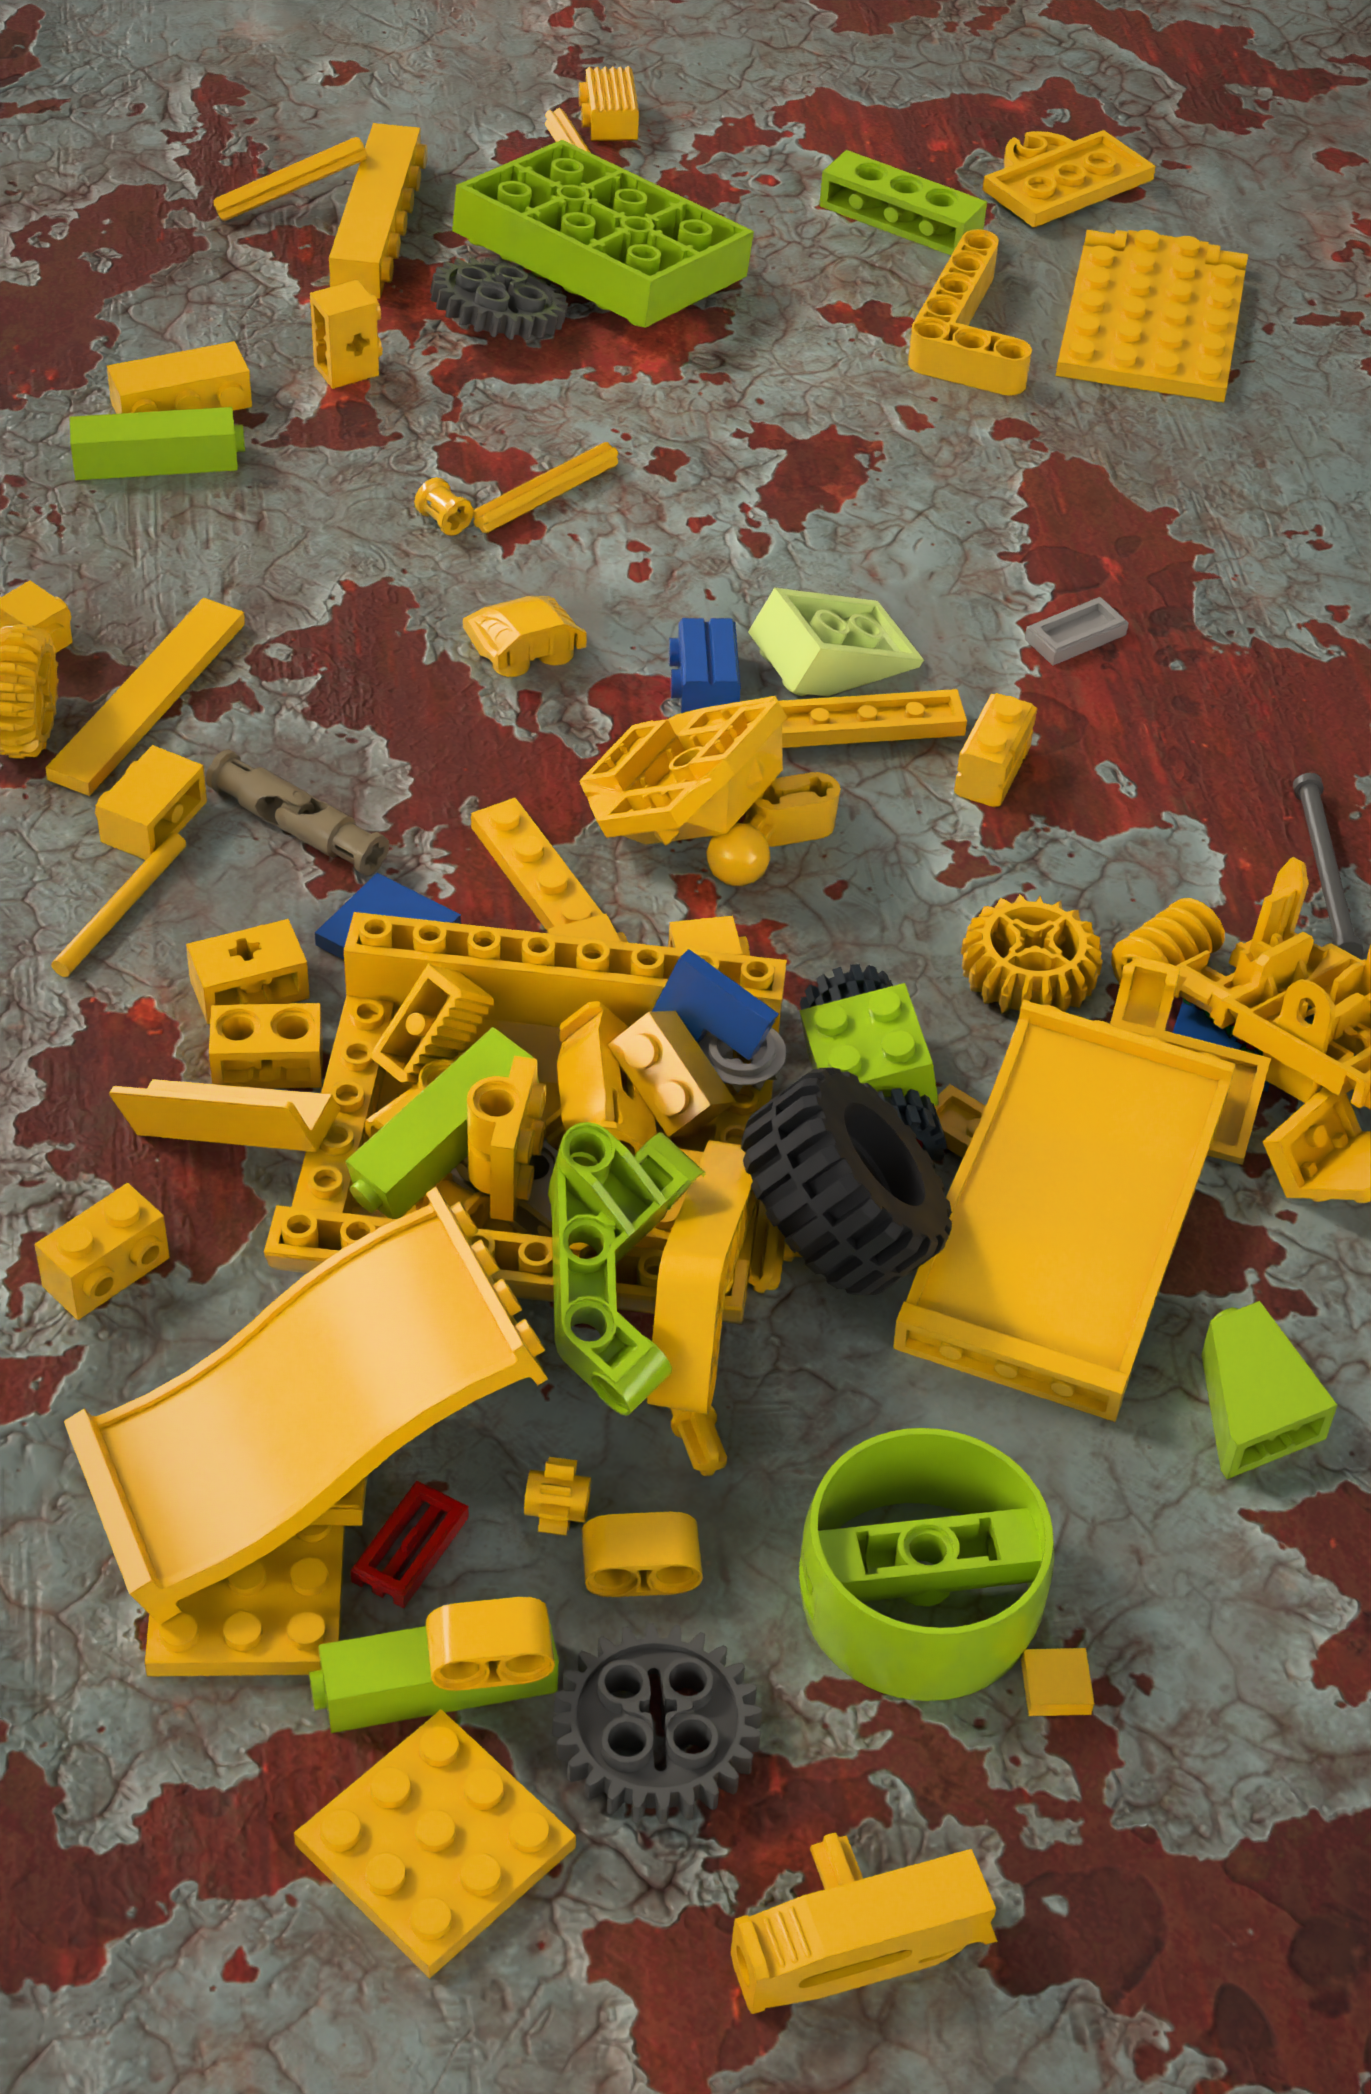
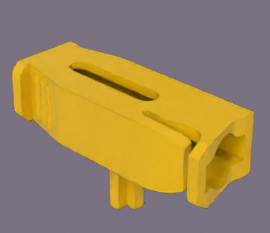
(595, 1084)
(860, 1927)

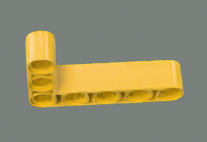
(940, 334)
(696, 1275)

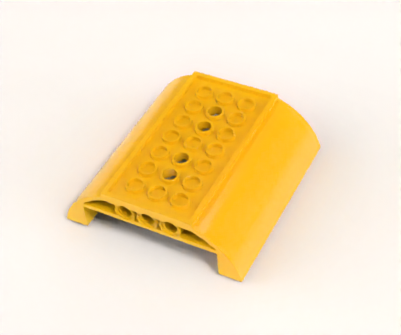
(534, 988)

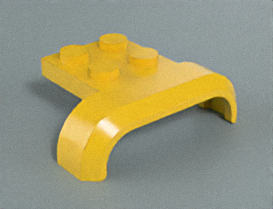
(1144, 1009)

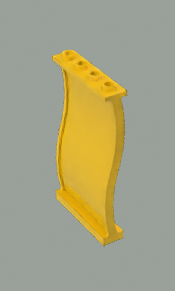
(1067, 1210)
(302, 1404)

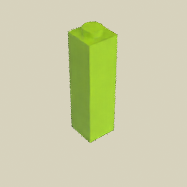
(155, 443)
(428, 1133)
(390, 1681)

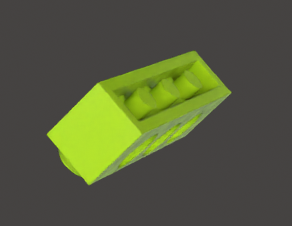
(900, 202)

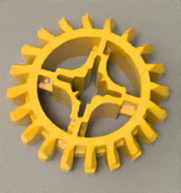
(26, 690)
(1031, 955)

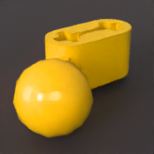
(785, 813)

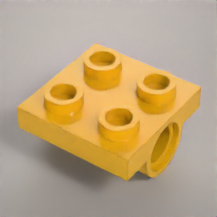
(505, 1135)

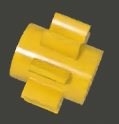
(557, 1496)

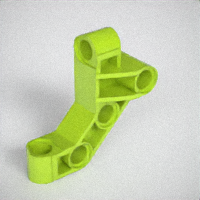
(610, 1203)

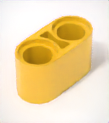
(641, 1554)
(489, 1643)

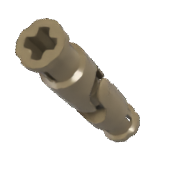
(297, 812)

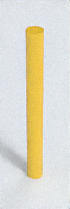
(118, 905)

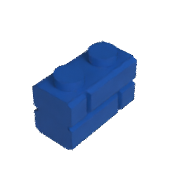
(705, 662)

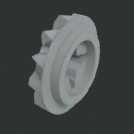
(764, 1064)

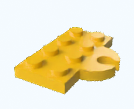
(1063, 175)

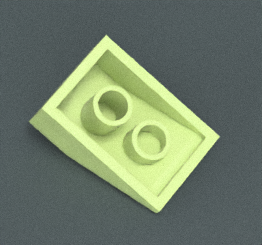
(830, 642)

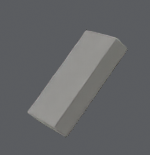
(1076, 631)

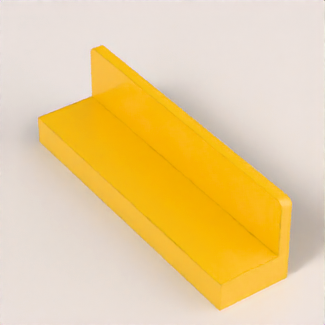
(228, 1114)

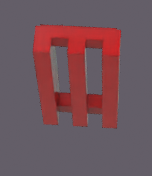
(386, 1581)

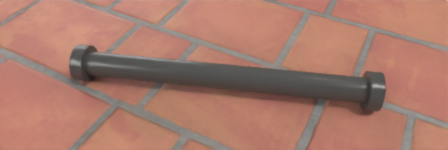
(1308, 789)

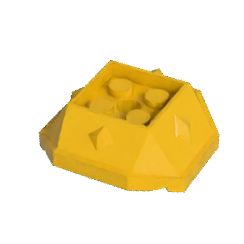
(687, 772)

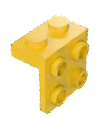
(1322, 1151)

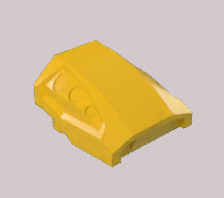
(524, 630)

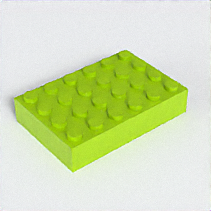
(602, 232)

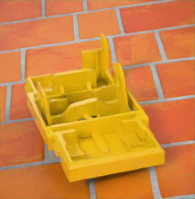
(1271, 994)

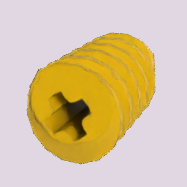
(1171, 936)

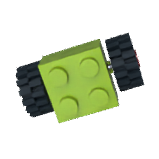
(874, 1033)

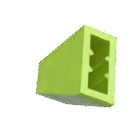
(1260, 1391)

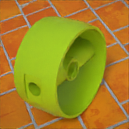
(995, 1543)

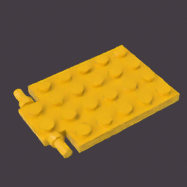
(1153, 314)

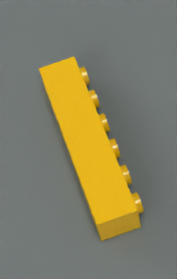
(378, 208)

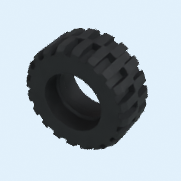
(846, 1182)

